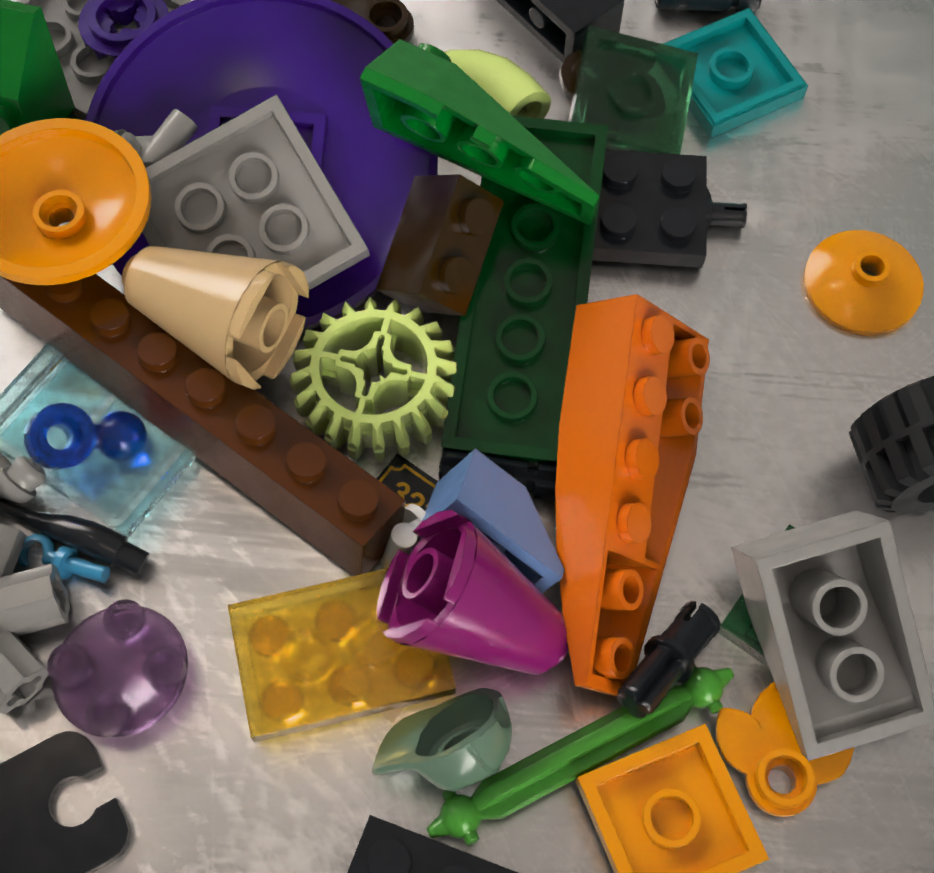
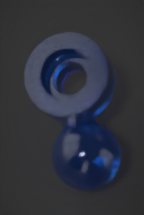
(117, 436)

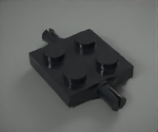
(658, 209)

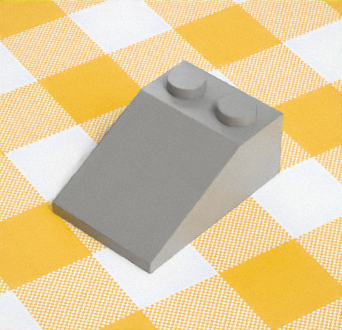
(837, 631)

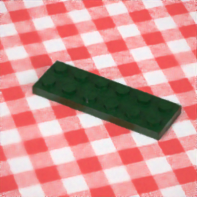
(523, 312)

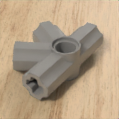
(28, 604)

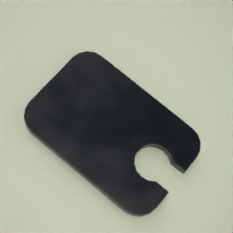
(29, 831)

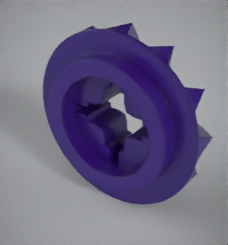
(98, 20)

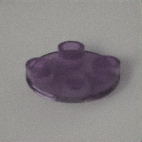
(119, 670)

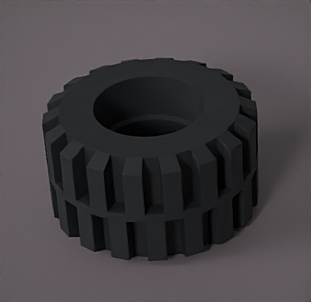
(898, 448)

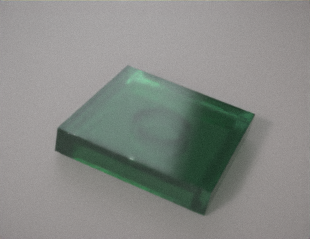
(634, 89)

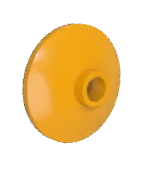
(857, 300)

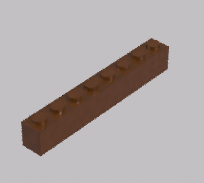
(227, 424)

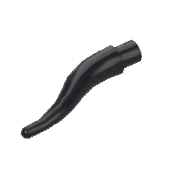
(82, 535)

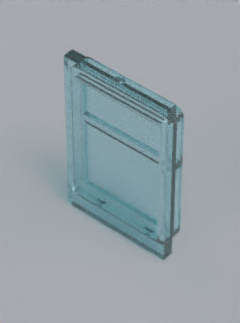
(108, 490)

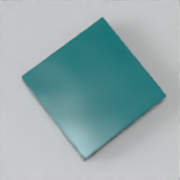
(738, 73)

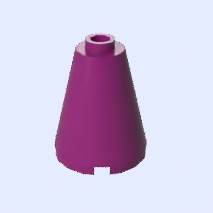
(469, 601)

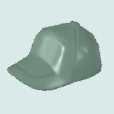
(451, 741)

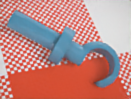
(65, 559)

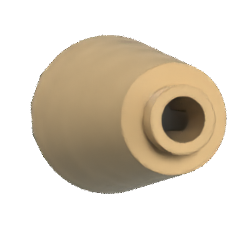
(221, 307)

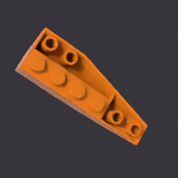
(622, 475)

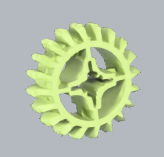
(354, 352)

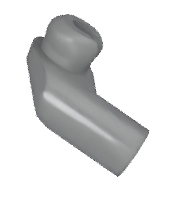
(170, 137)
(20, 478)

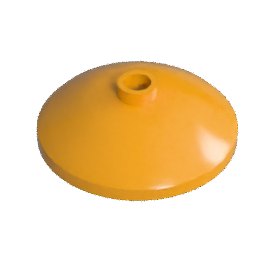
(72, 175)

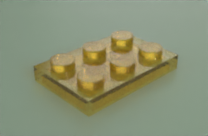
(324, 660)

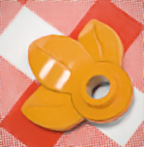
(766, 743)

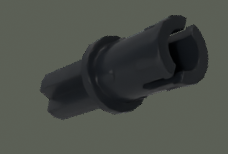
(668, 659)

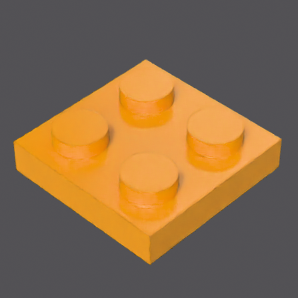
(671, 810)

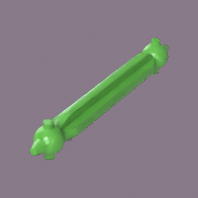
(574, 756)

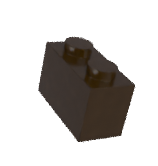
(440, 244)

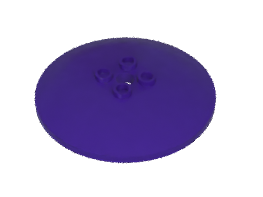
(237, 53)

